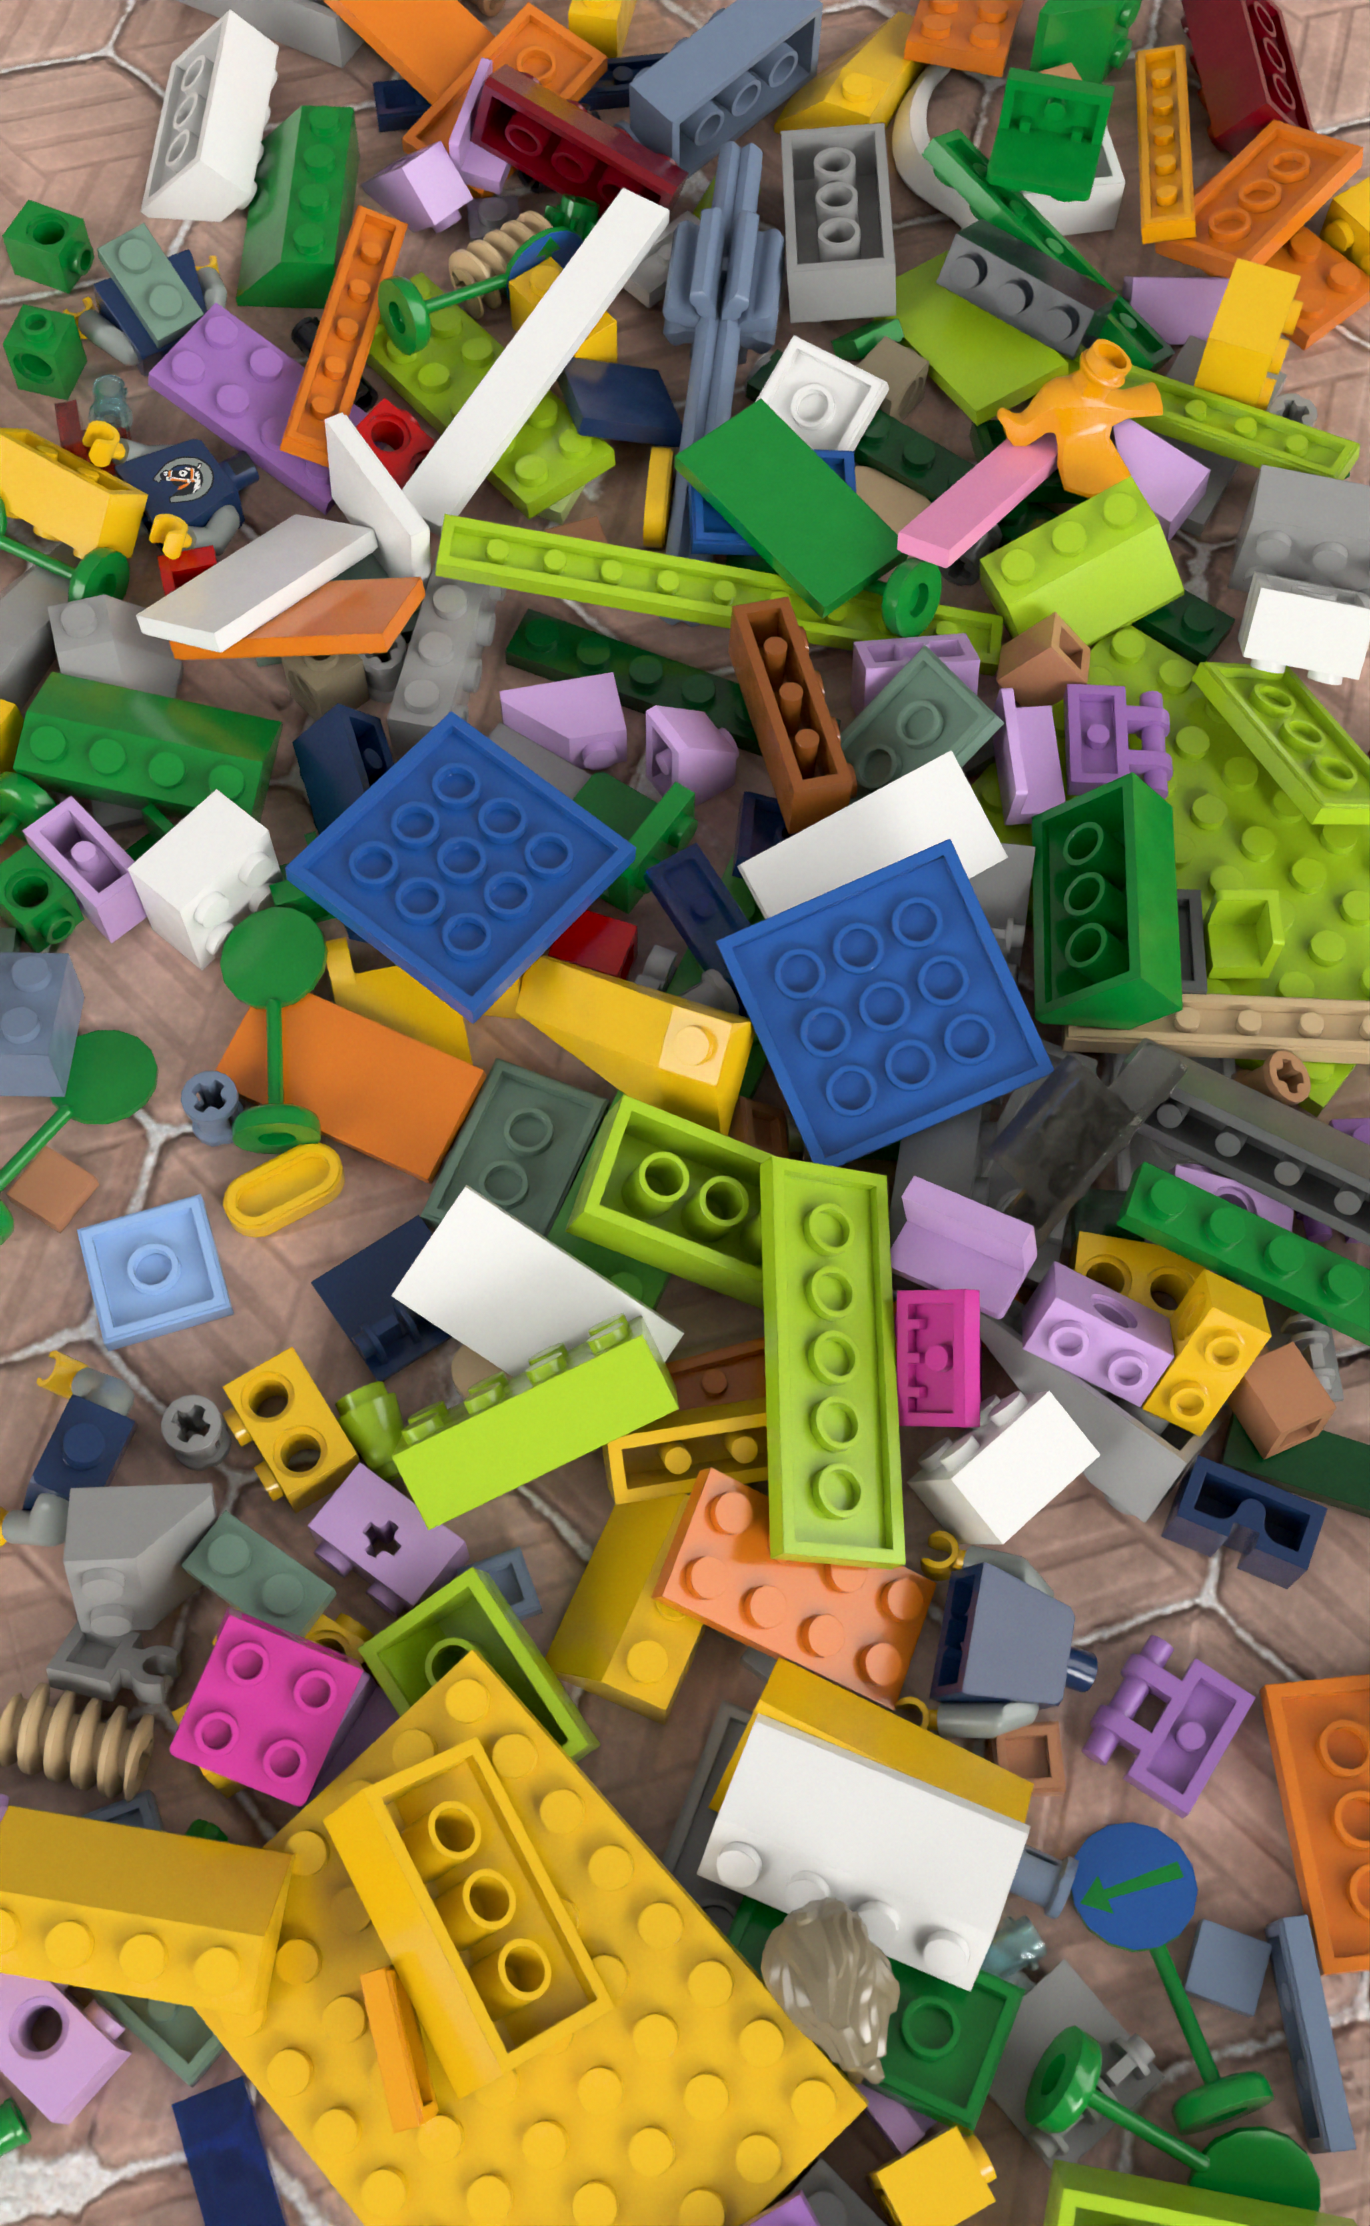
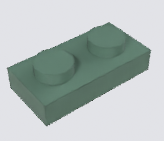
(150, 285)
(258, 1577)

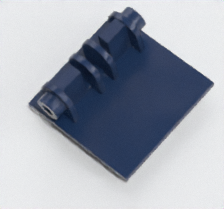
(360, 1300)

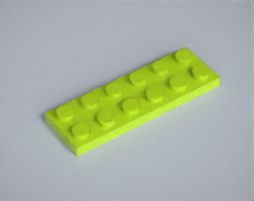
(547, 453)
(830, 1366)

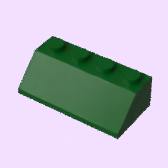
(300, 210)
(144, 748)
(1106, 909)

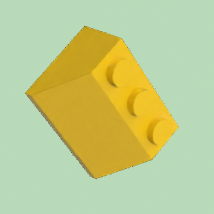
(613, 1631)

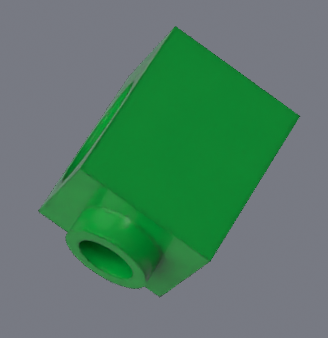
(48, 246)
(45, 352)
(27, 880)

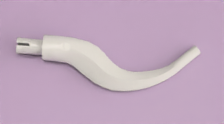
(911, 140)

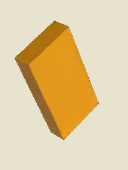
(399, 2049)

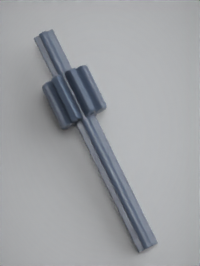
(723, 302)

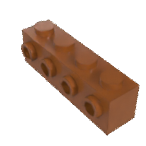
(789, 713)

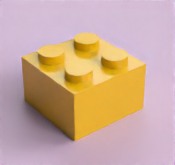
(1248, 332)

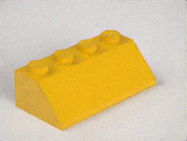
(868, 1730)
(140, 1910)
(467, 1915)

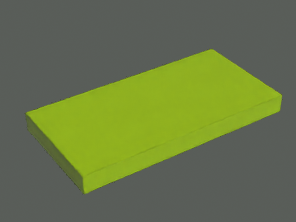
(968, 350)
(1292, 740)

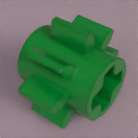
(574, 213)

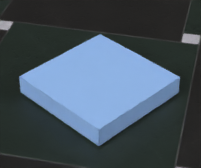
(154, 1272)

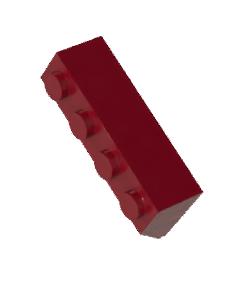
(1243, 69)
(567, 145)

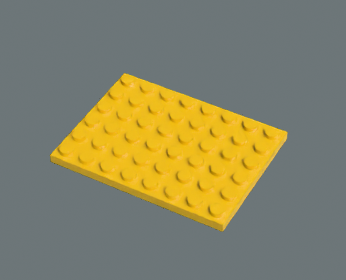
(656, 2114)

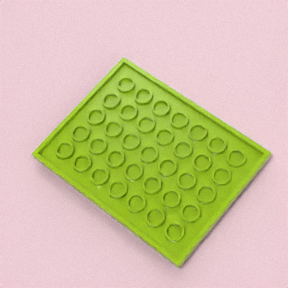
(1238, 834)

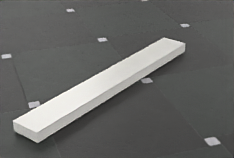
(534, 358)

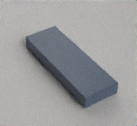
(1309, 2036)

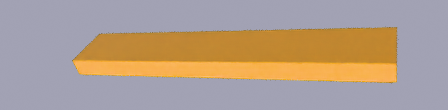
(1164, 145)

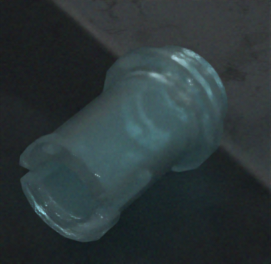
(110, 402)
(1014, 1948)

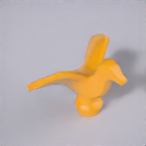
(1081, 416)

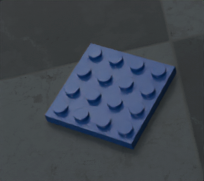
(461, 866)
(885, 1006)

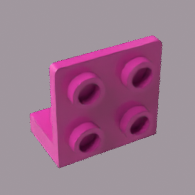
(939, 1358)
(266, 1707)

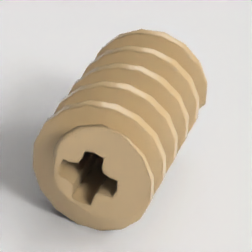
(490, 258)
(76, 1743)

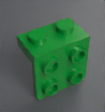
(1049, 135)
(650, 826)

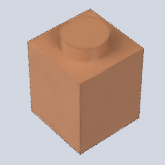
(1043, 663)
(1280, 1401)

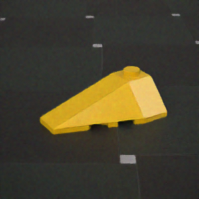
(858, 86)
(642, 1039)

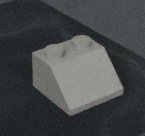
(129, 1552)

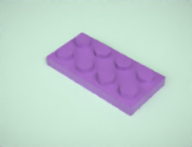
(244, 395)

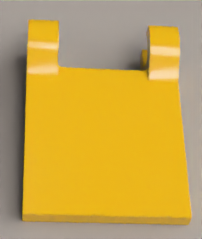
(396, 1002)

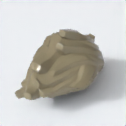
(833, 1984)

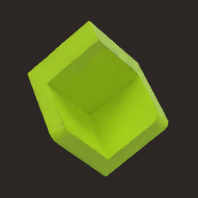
(1243, 933)

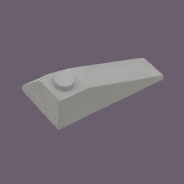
(25, 627)
(104, 643)
(1138, 1451)

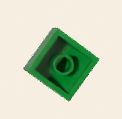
(1084, 33)

